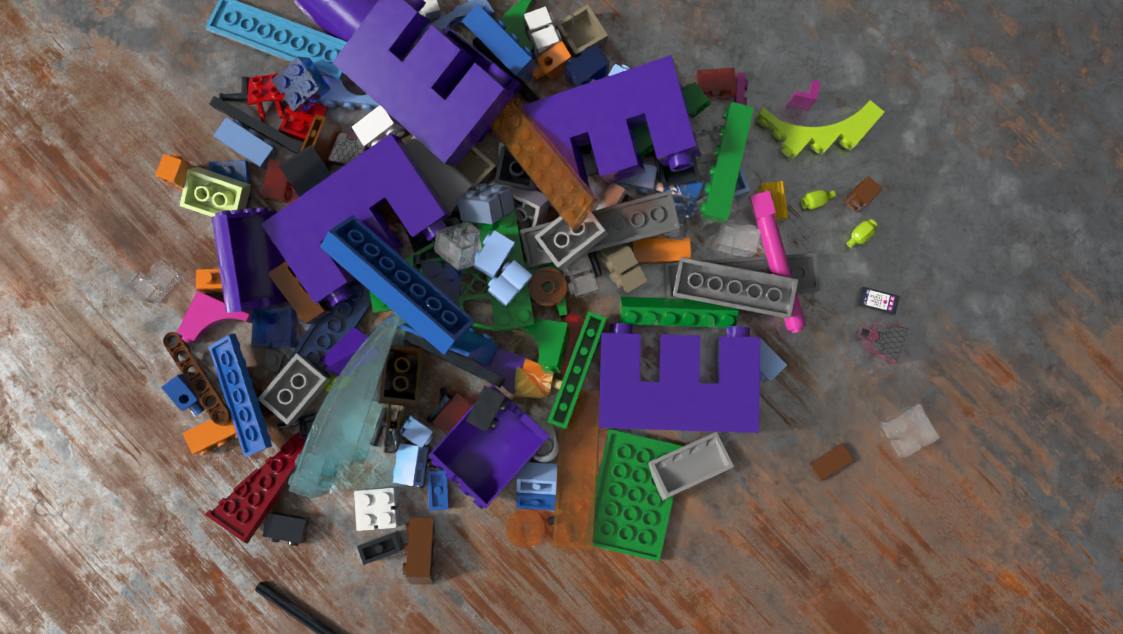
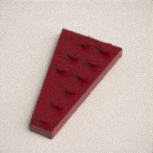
(255, 496)

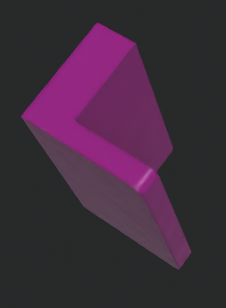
(807, 99)

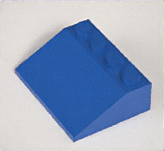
(503, 45)
(471, 345)

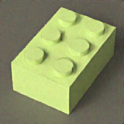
(213, 192)

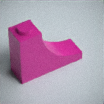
(205, 314)

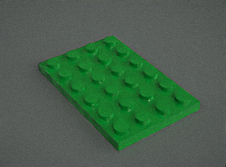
(627, 503)

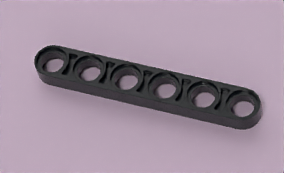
(255, 125)
(456, 360)

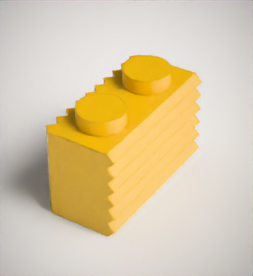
(778, 196)

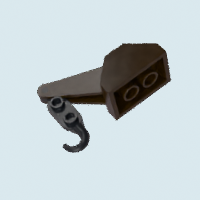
(401, 387)

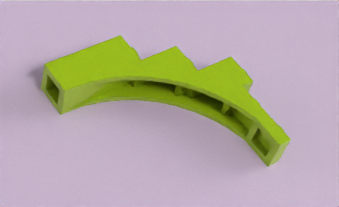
(795, 137)

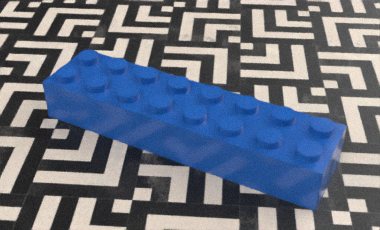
(397, 283)

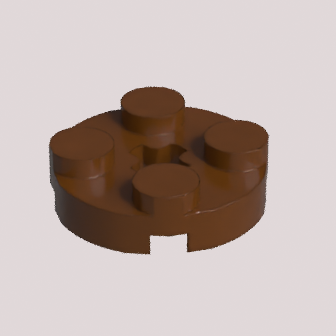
(556, 280)

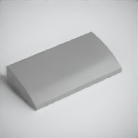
(443, 177)
(690, 465)

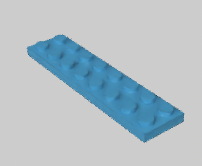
(275, 35)

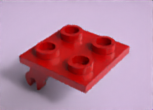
(262, 90)

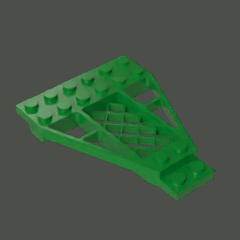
(518, 311)

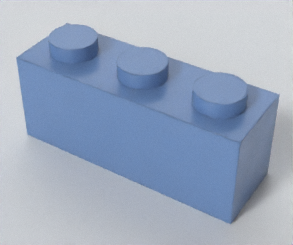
(245, 142)

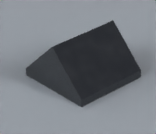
(511, 173)

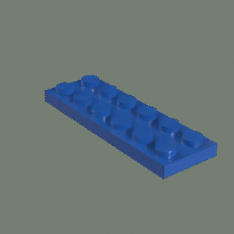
(240, 395)

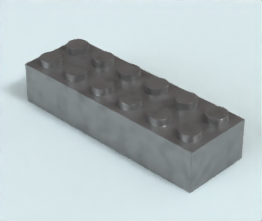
(735, 287)

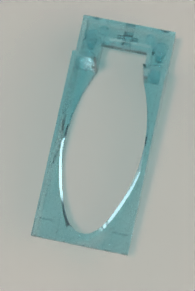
(347, 415)

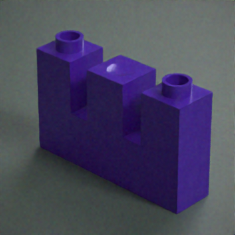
(416, 85)
(609, 112)
(358, 189)
(678, 397)

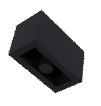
(488, 409)
(285, 527)
(380, 547)

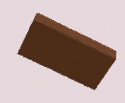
(831, 462)

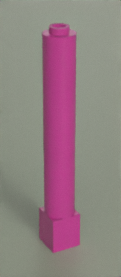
(764, 213)

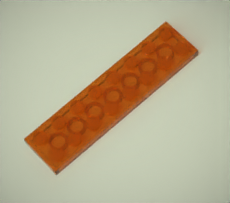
(544, 164)
(577, 475)

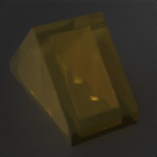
(525, 386)

